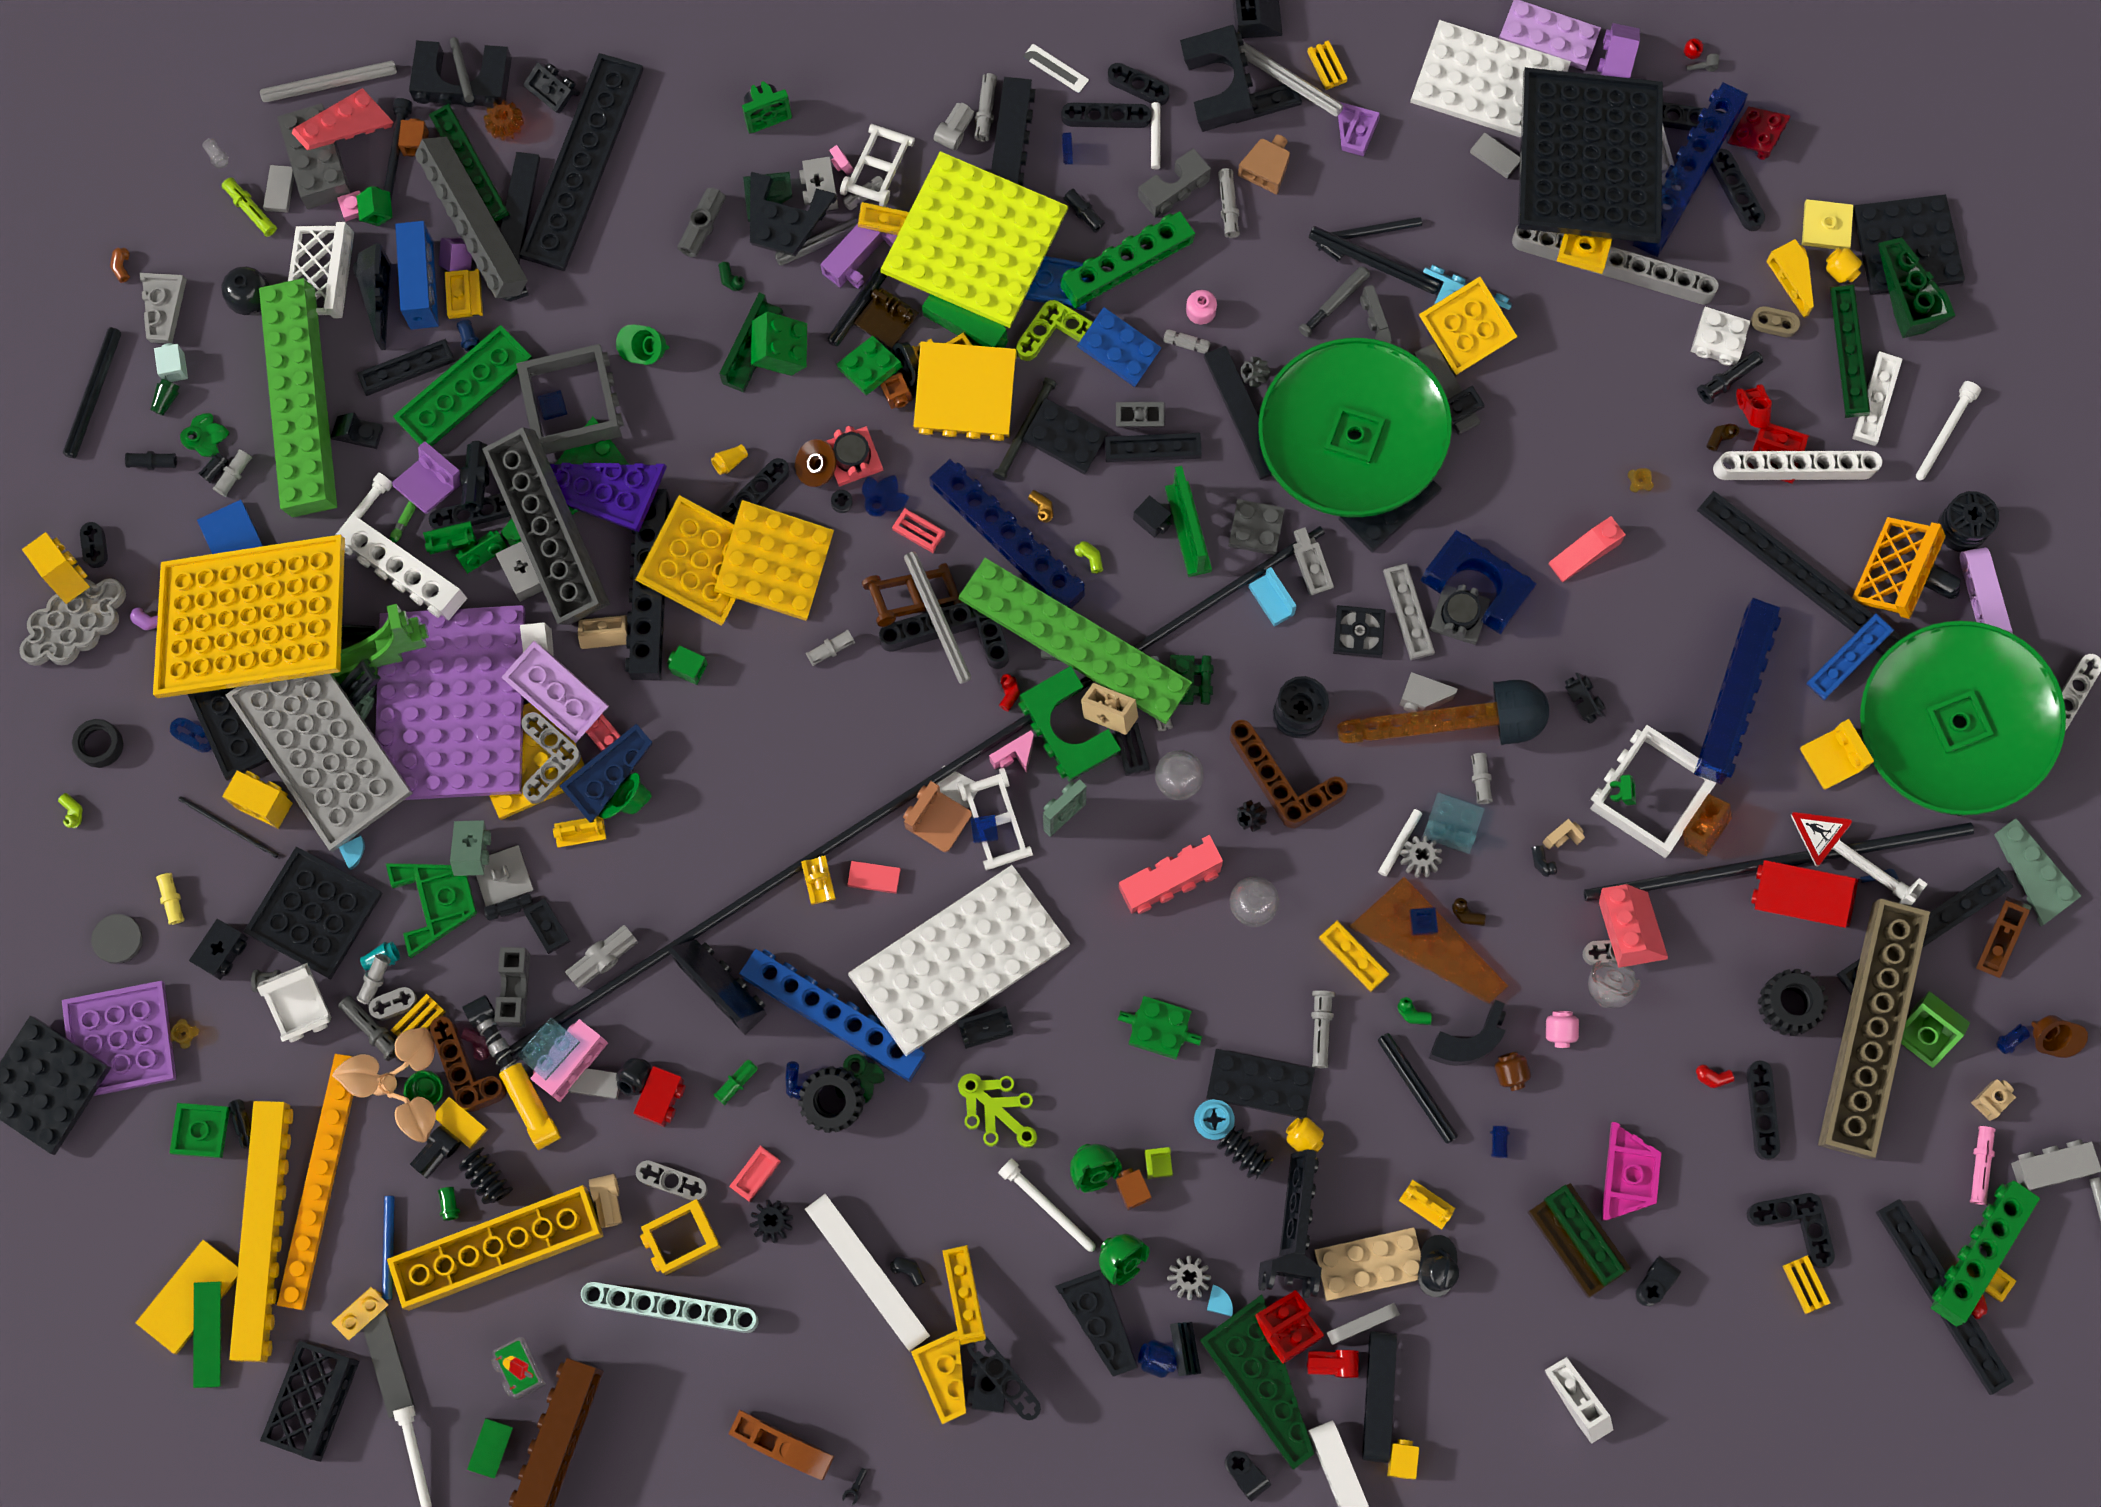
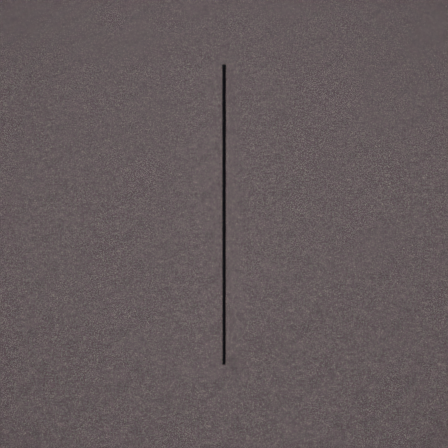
(895, 804)

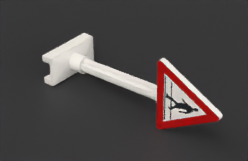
(1824, 833)

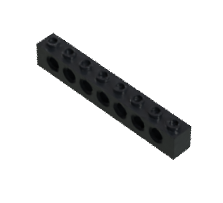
(650, 666)

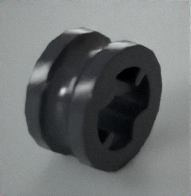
(848, 504)

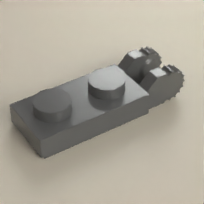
(1376, 319)

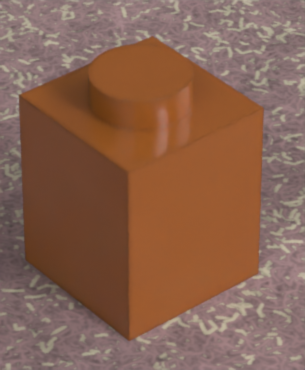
(410, 136)
(1133, 1188)

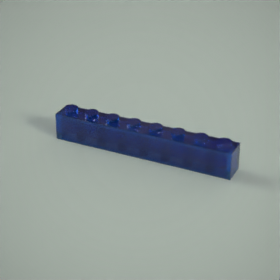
(1737, 691)

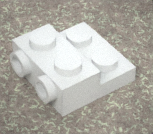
(1720, 336)

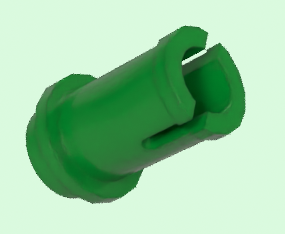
(448, 1204)

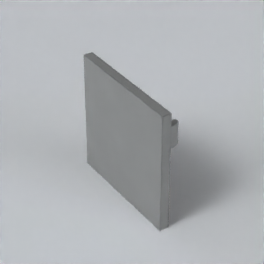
(504, 877)

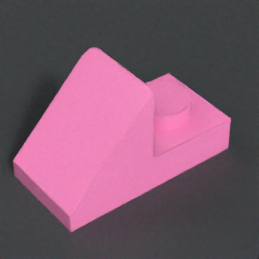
(1019, 748)

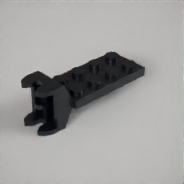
(1294, 1238)

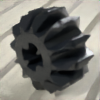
(770, 1230)

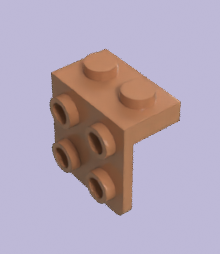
(936, 818)

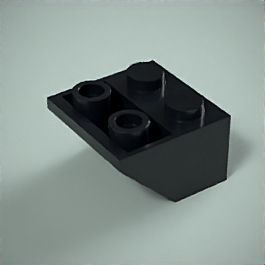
(1257, 18)

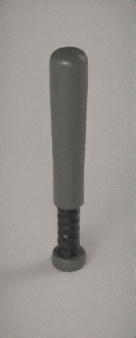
(1336, 299)

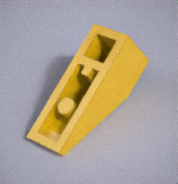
(1792, 270)

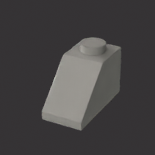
(1425, 694)

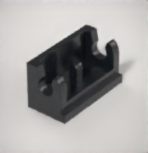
(985, 1027)

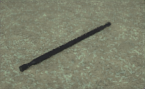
(228, 827)

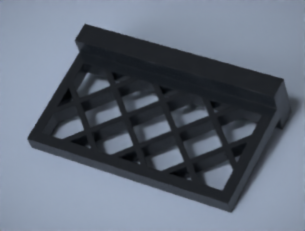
(325, 1414)

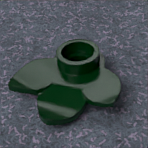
(868, 1075)

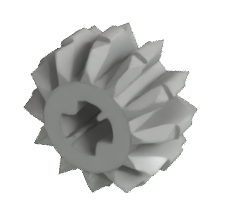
(1417, 848)
(1188, 1287)

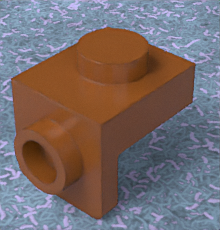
(896, 391)

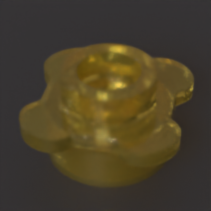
(1645, 475)
(177, 1030)

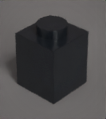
(1152, 517)

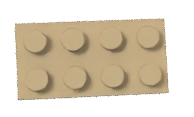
(1369, 1264)

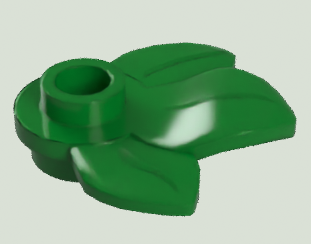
(207, 435)

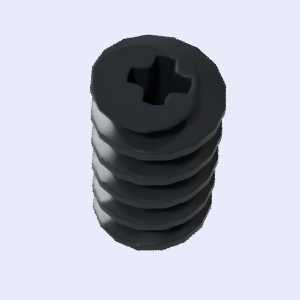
(1245, 1153)
(483, 1177)

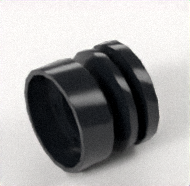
(1968, 521)
(1306, 695)

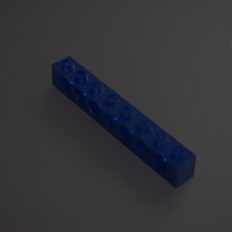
(1725, 98)
(951, 474)

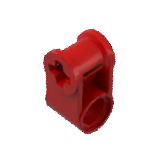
(1755, 405)

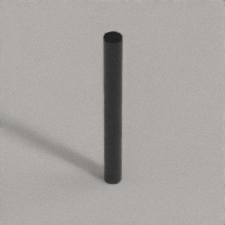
(1379, 228)

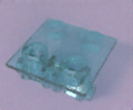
(1453, 823)
(548, 1049)

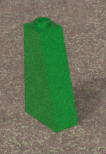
(958, 320)

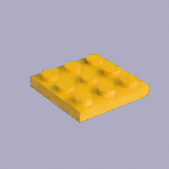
(1468, 325)

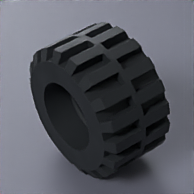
(1809, 991)
(816, 1114)

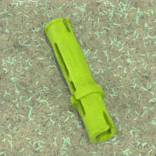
(243, 200)

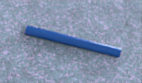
(388, 1246)

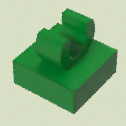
(1627, 790)

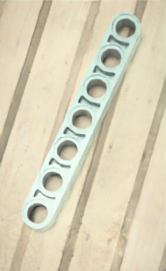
(658, 1301)

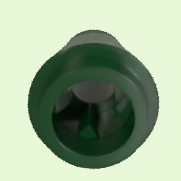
(164, 396)

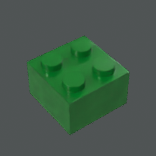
(779, 343)

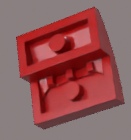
(1779, 439)
(1289, 1326)

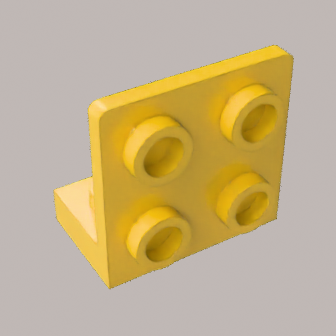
(1837, 755)

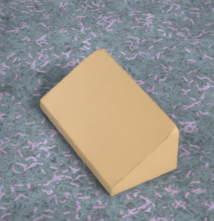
(602, 632)

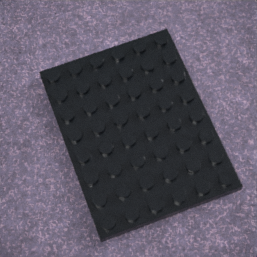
(1591, 155)

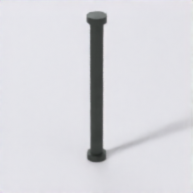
(1000, 473)

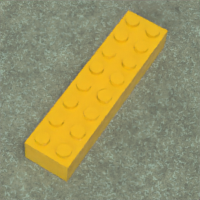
(494, 1248)

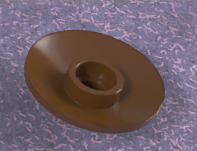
(808, 462)

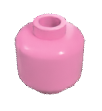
(1201, 307)
(1562, 1028)

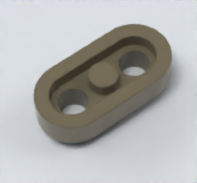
(1774, 320)

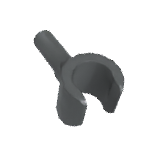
(1710, 65)

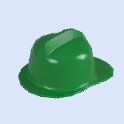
(640, 344)
(628, 798)

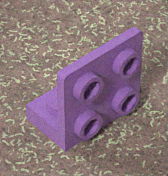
(428, 479)

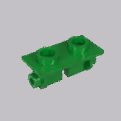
(449, 538)
(474, 556)

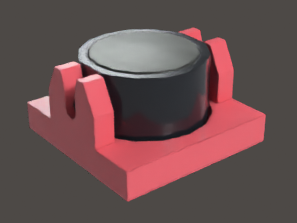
(853, 455)

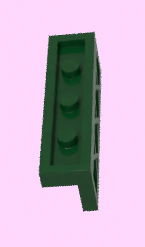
(737, 367)

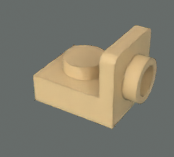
(1559, 836)

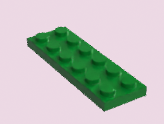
(462, 387)

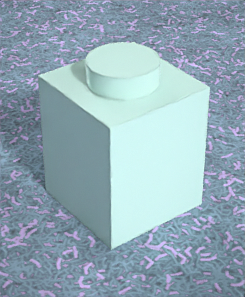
(170, 362)

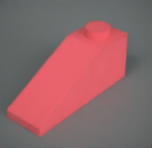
(1588, 549)

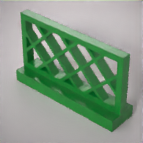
(1187, 525)

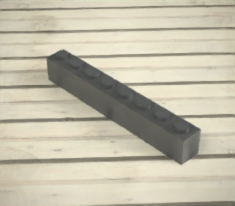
(471, 217)

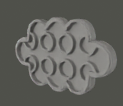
(73, 627)

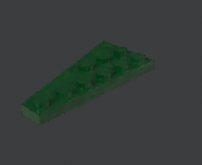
(1260, 1381)

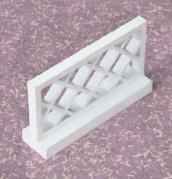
(337, 266)

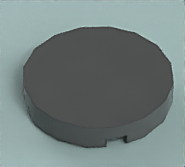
(117, 939)

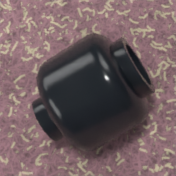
(633, 1076)

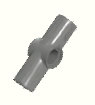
(601, 957)

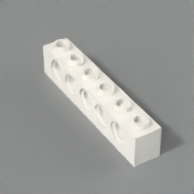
(443, 604)

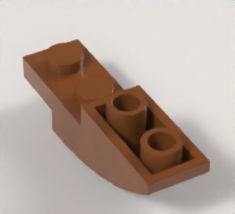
(781, 1445)

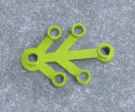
(994, 1107)

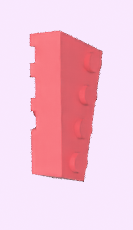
(1171, 876)

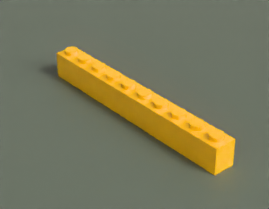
(260, 1232)

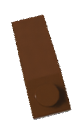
(2003, 937)

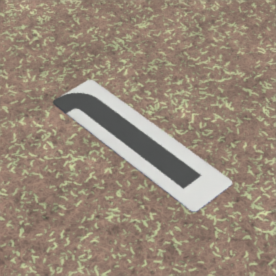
(1055, 68)

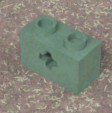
(469, 848)

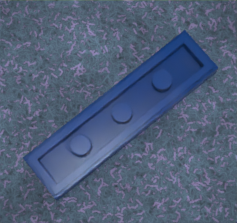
(1850, 656)

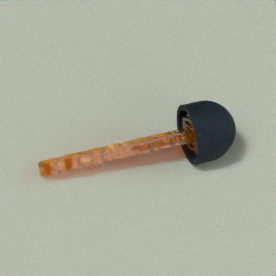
(1517, 710)

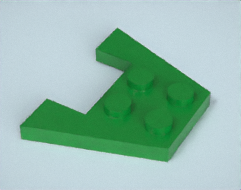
(444, 900)

